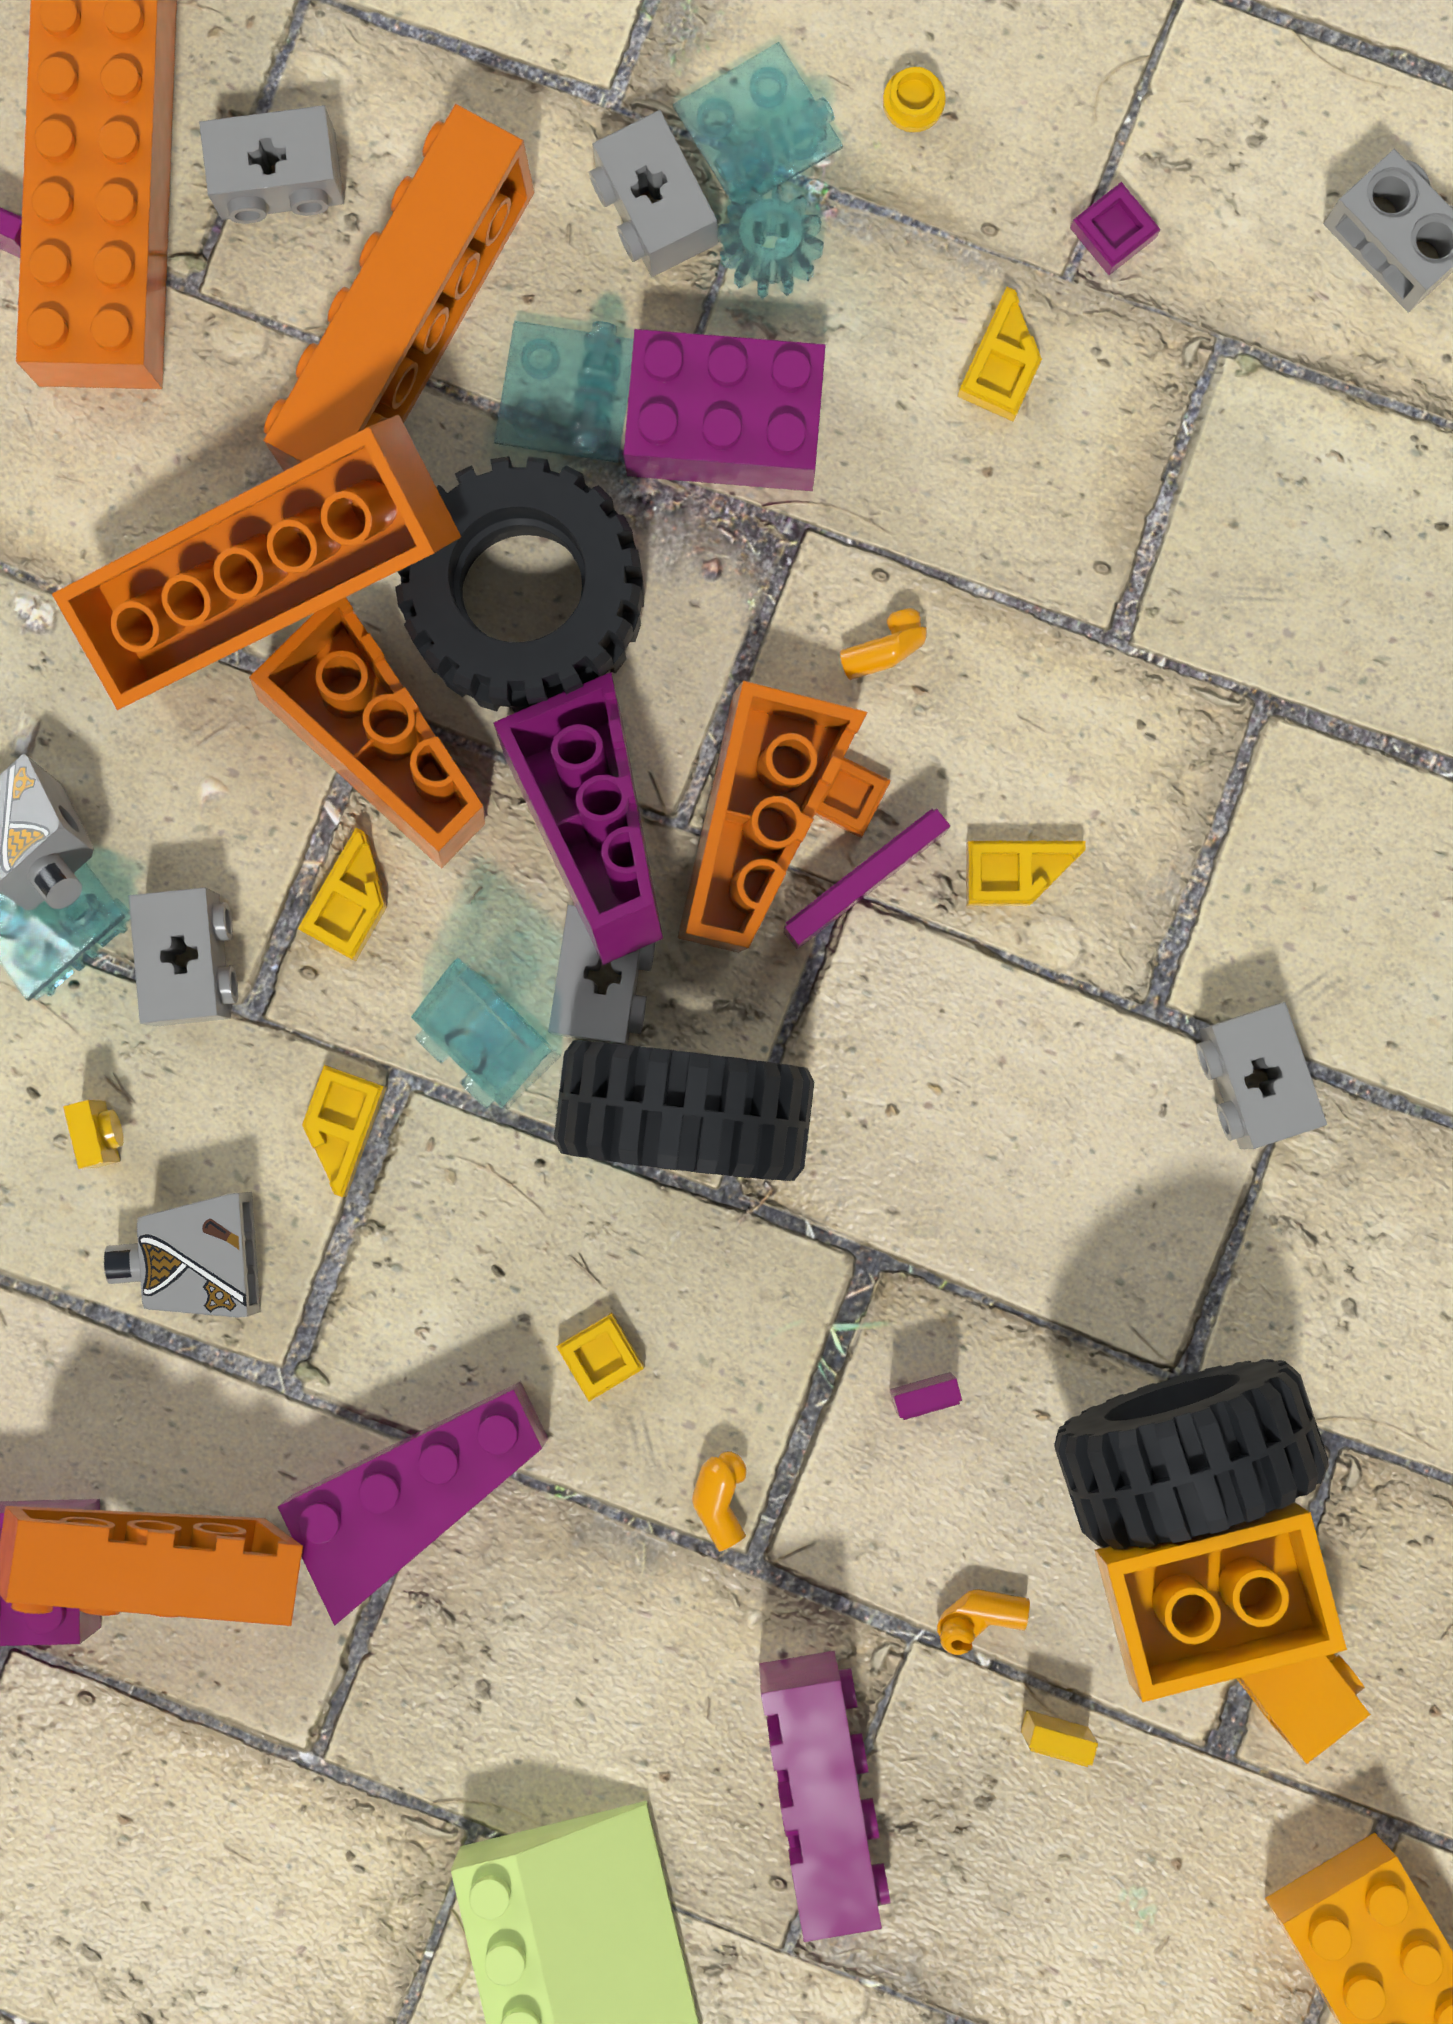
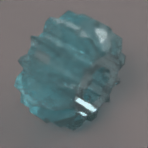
(748, 232)

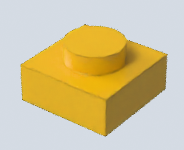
(94, 1133)

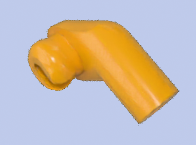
(886, 651)
(713, 1498)
(977, 1611)

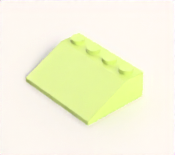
(574, 1924)

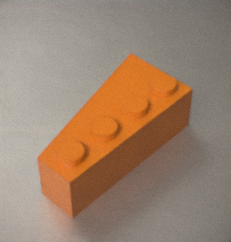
(360, 719)
(763, 798)
(148, 1564)

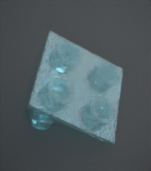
(759, 124)
(566, 390)
(45, 941)

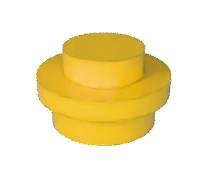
(914, 99)

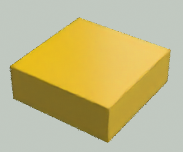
(600, 1357)
(1059, 1738)

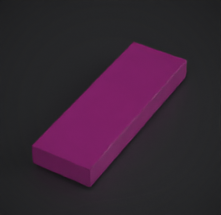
(865, 877)

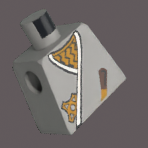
(39, 838)
(193, 1258)

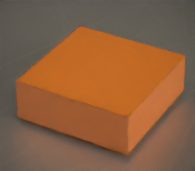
(853, 797)

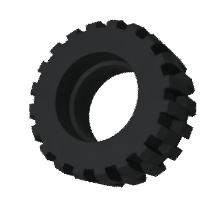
(509, 505)
(684, 1111)
(1191, 1454)

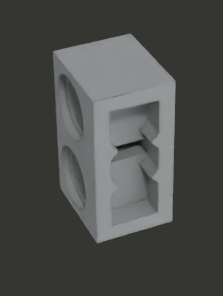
(1388, 241)

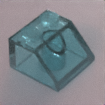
(483, 1036)

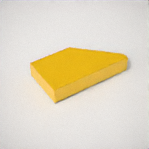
(1003, 362)
(1015, 870)
(348, 900)
(341, 1122)

